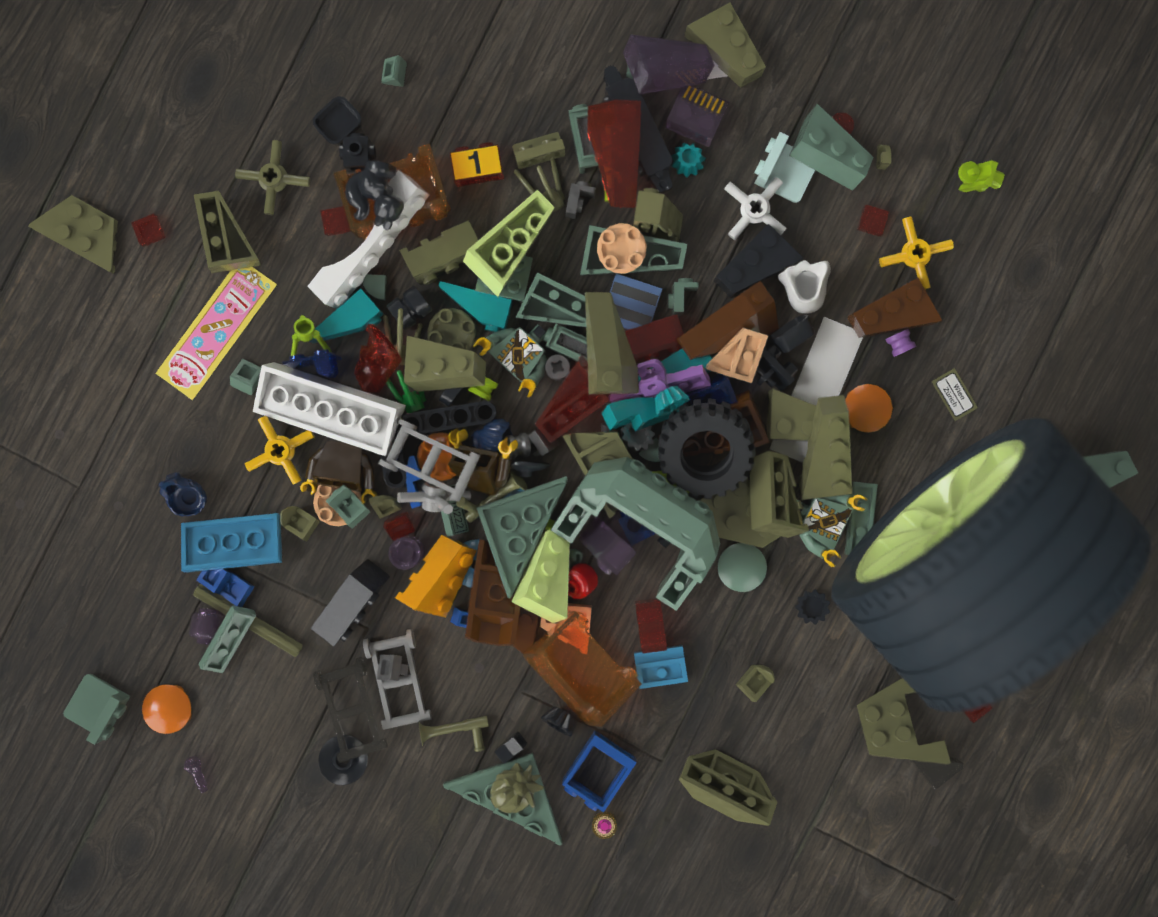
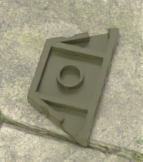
(81, 230)
(597, 447)

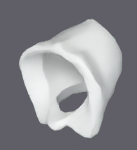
(808, 288)

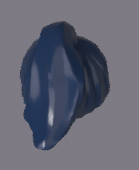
(491, 435)
(183, 495)

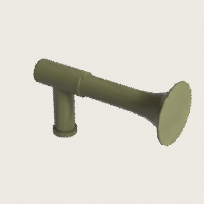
(515, 482)
(473, 724)

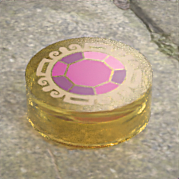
(604, 825)

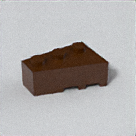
(896, 311)

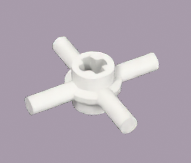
(760, 199)

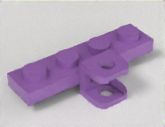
(656, 380)

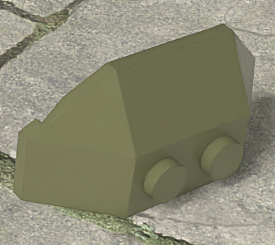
(728, 787)

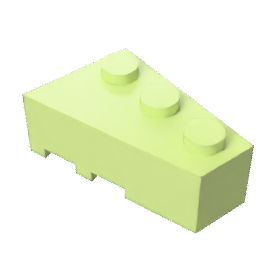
(545, 579)

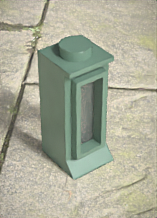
(582, 144)
(566, 342)

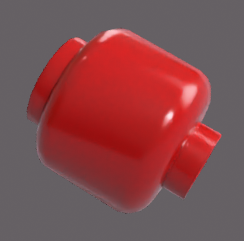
(581, 580)

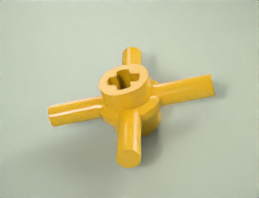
(916, 245)
(271, 445)

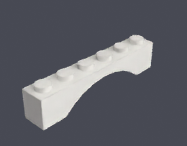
(338, 281)

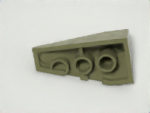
(608, 350)

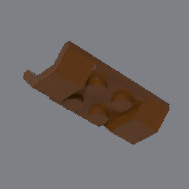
(490, 613)

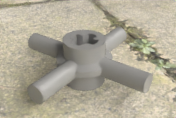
(432, 497)

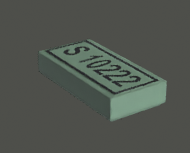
(455, 521)

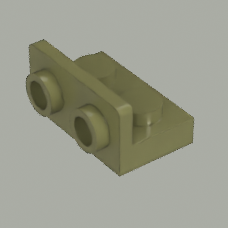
(538, 150)

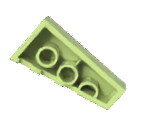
(505, 245)

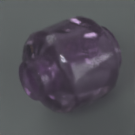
(205, 625)

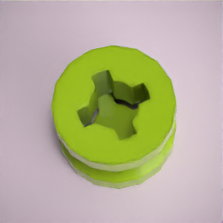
(484, 391)

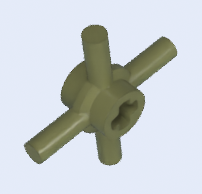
(267, 172)

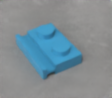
(661, 667)

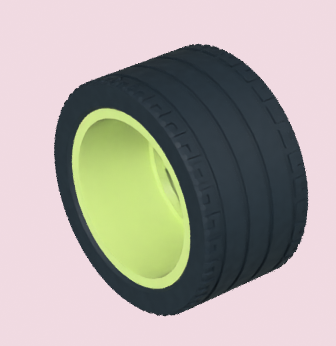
(993, 568)

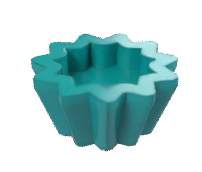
(687, 159)
(670, 400)

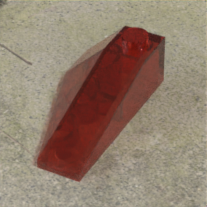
(615, 141)

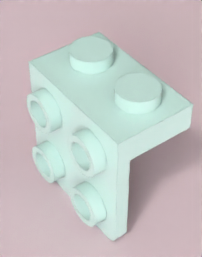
(789, 170)

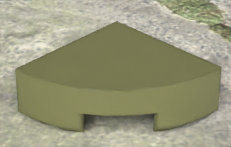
(883, 157)
(384, 505)

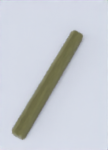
(258, 626)

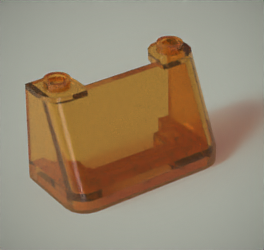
(582, 671)

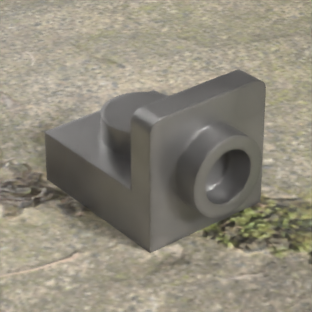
(574, 201)

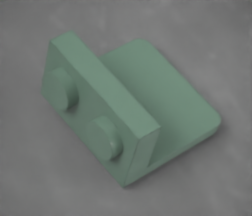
(96, 707)

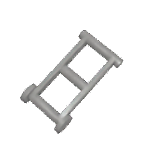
(392, 463)
(409, 643)

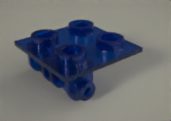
(324, 362)

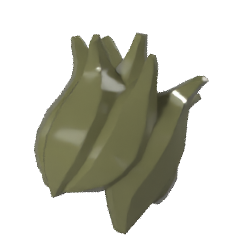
(514, 789)

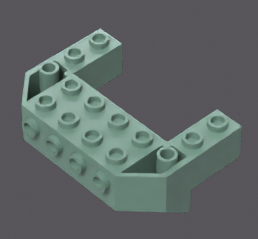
(658, 507)

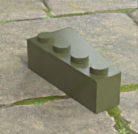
(828, 453)

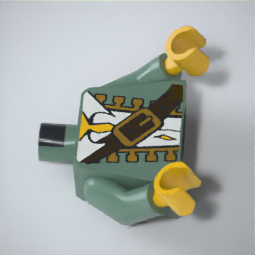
(518, 354)
(826, 522)

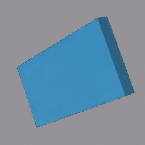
(231, 542)

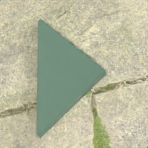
(516, 526)
(477, 788)

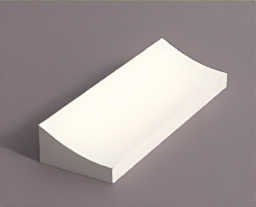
(327, 408)

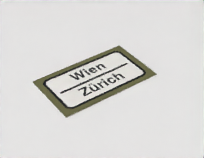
(954, 394)

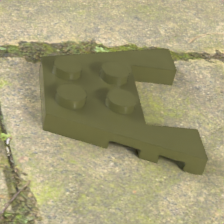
(890, 728)

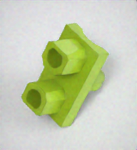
(980, 176)

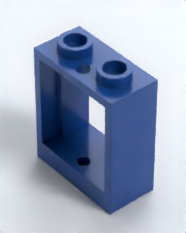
(591, 799)

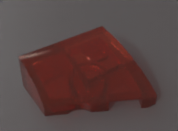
(376, 361)

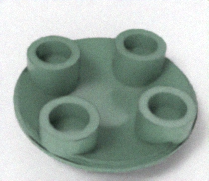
(742, 567)

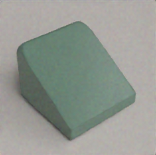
(245, 377)

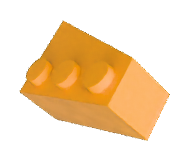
(439, 578)

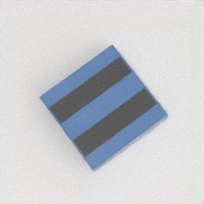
(634, 301)

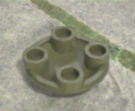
(452, 328)

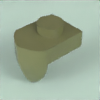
(298, 522)
(756, 681)

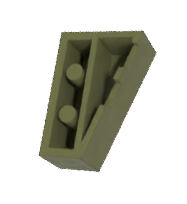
(728, 44)

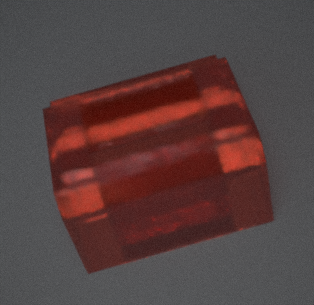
(398, 526)

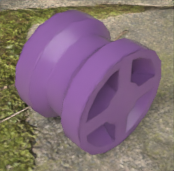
(900, 342)

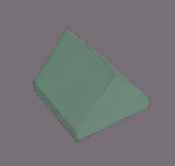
(394, 71)

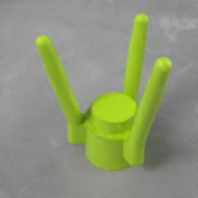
(305, 332)

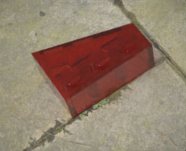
(655, 337)
(570, 403)

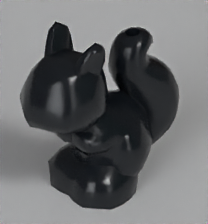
(373, 184)

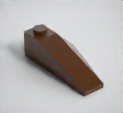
(750, 310)

